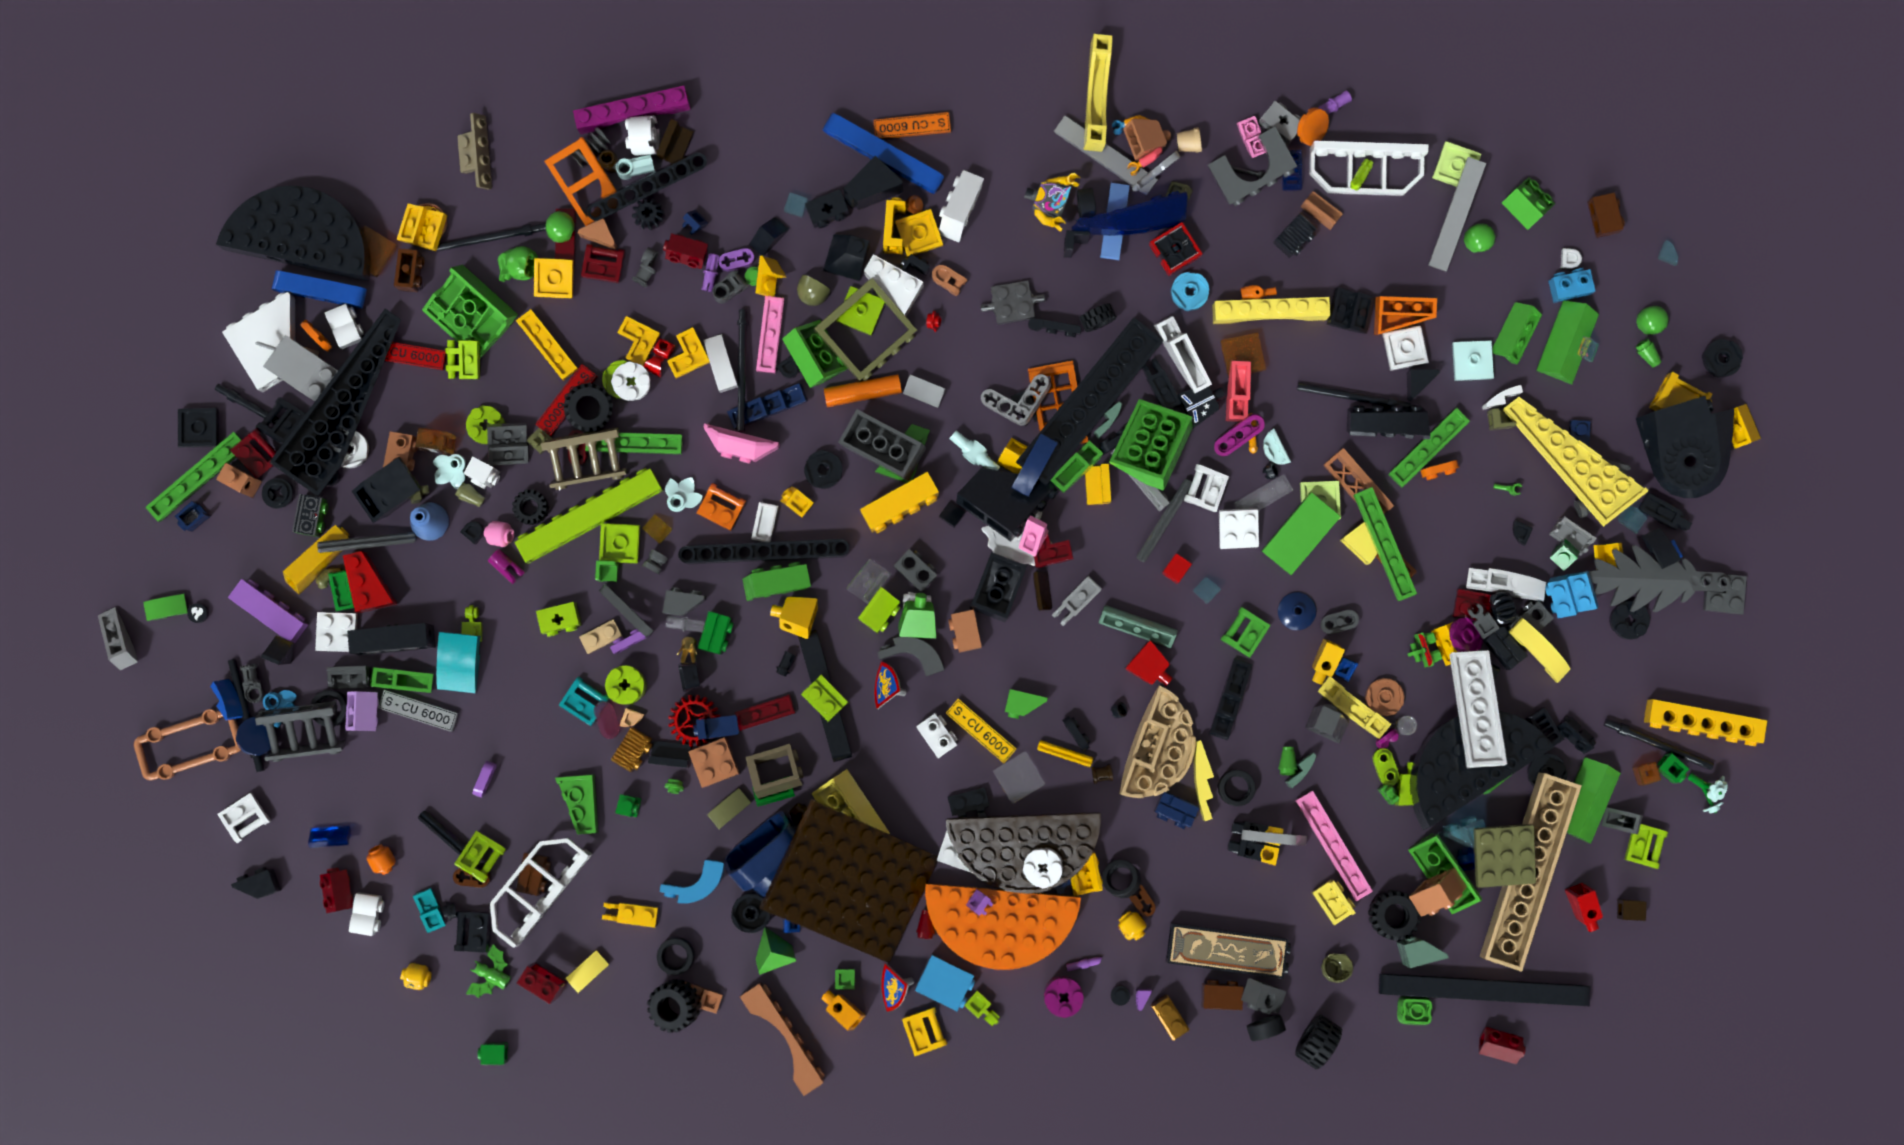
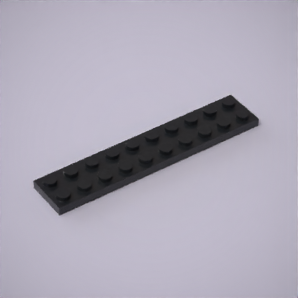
(1095, 395)

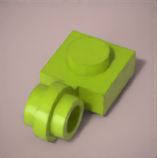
(472, 627)
(978, 1005)

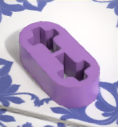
(735, 255)
(484, 779)

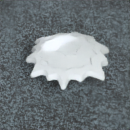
(1008, 549)

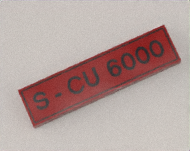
(416, 356)
(555, 413)

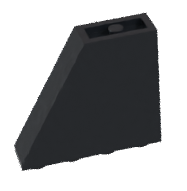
(999, 506)

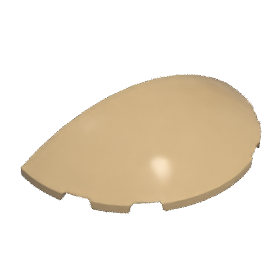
(1160, 748)

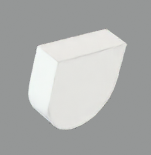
(1570, 258)

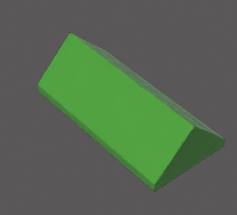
(1560, 353)
(1597, 786)
(1434, 859)

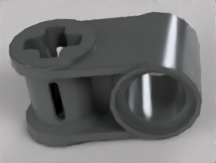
(730, 286)

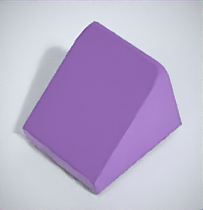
(1141, 997)

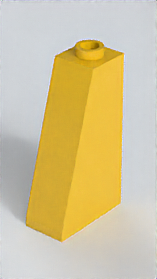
(311, 562)

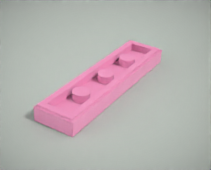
(770, 334)

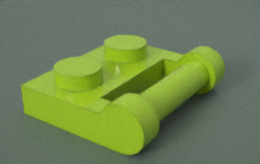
(1639, 846)
(474, 853)

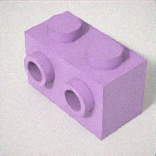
(361, 711)

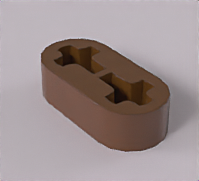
(470, 882)
(1137, 902)

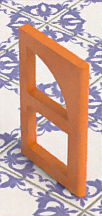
(598, 173)

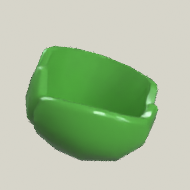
(559, 226)
(1479, 238)
(1652, 320)

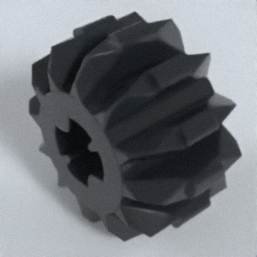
(641, 212)
(1503, 607)

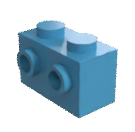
(1571, 285)

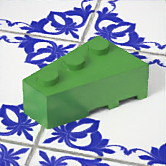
(776, 581)

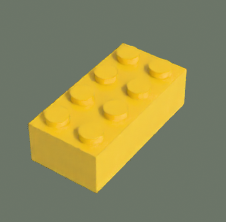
(899, 503)

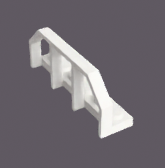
(1361, 149)
(544, 903)

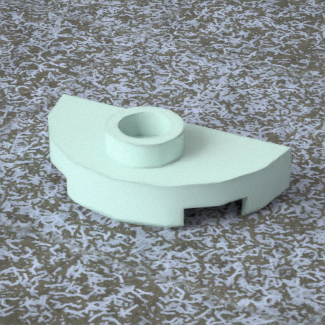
(1274, 449)

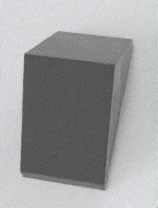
(1622, 820)

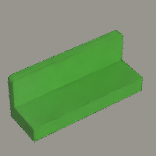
(1517, 332)

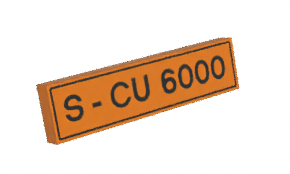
(912, 126)

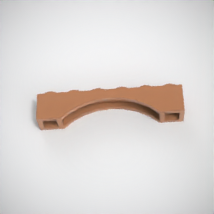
(761, 1004)

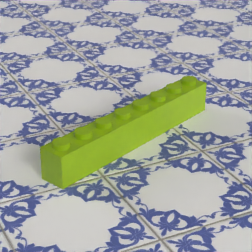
(588, 516)

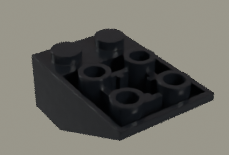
(386, 490)

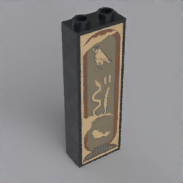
(1227, 950)

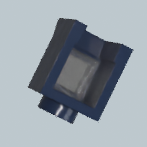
(191, 516)

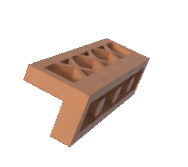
(1360, 477)

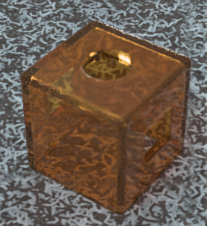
(1640, 775)

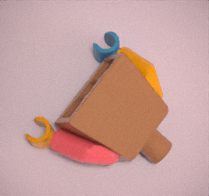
(1144, 138)

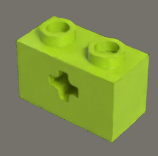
(567, 611)

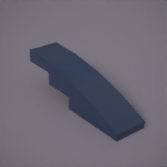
(770, 405)

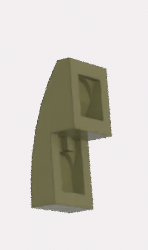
(728, 808)

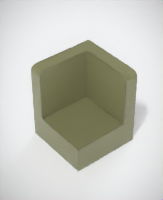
(1499, 420)

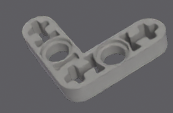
(1022, 405)
(1287, 839)

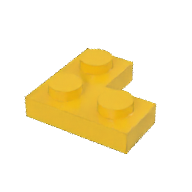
(642, 337)
(693, 356)

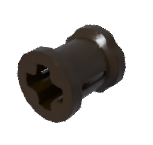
(1102, 773)

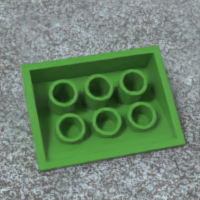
(1152, 443)

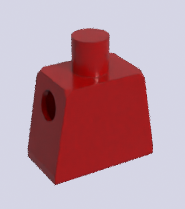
(1150, 665)
(1585, 905)

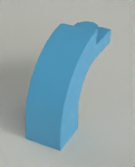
(709, 880)

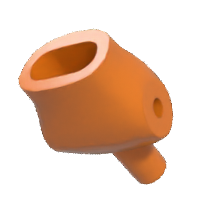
(1256, 292)

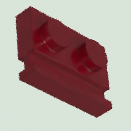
(1467, 600)

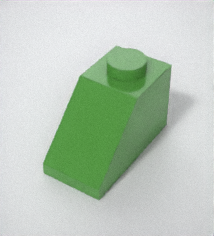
(1022, 703)

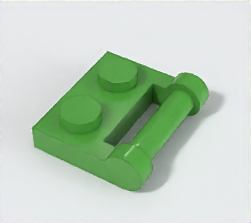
(1250, 636)

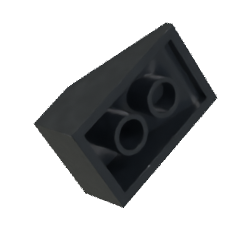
(998, 587)

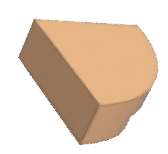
(631, 718)

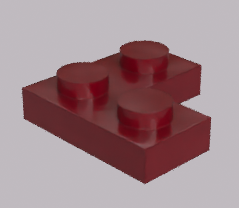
(1053, 553)

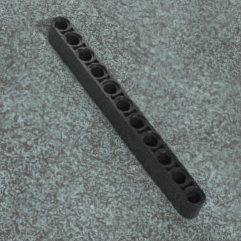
(1484, 989)

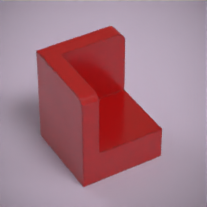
(1176, 568)

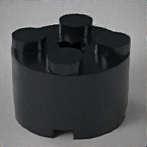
(748, 923)

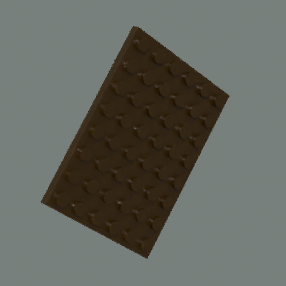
(849, 881)

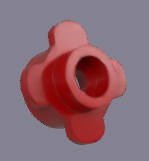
(933, 321)

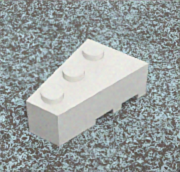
(959, 205)
(896, 283)

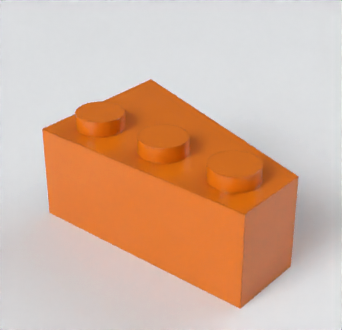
(1399, 312)

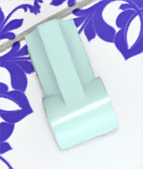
(637, 166)

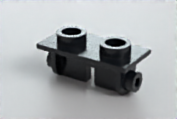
(1582, 741)

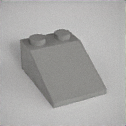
(300, 368)

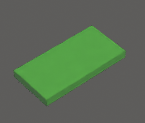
(1301, 533)

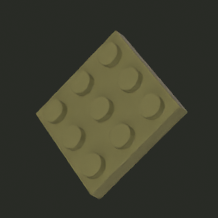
(1504, 855)

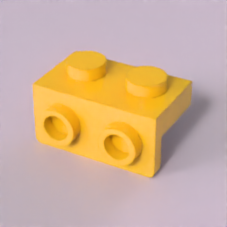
(1088, 878)

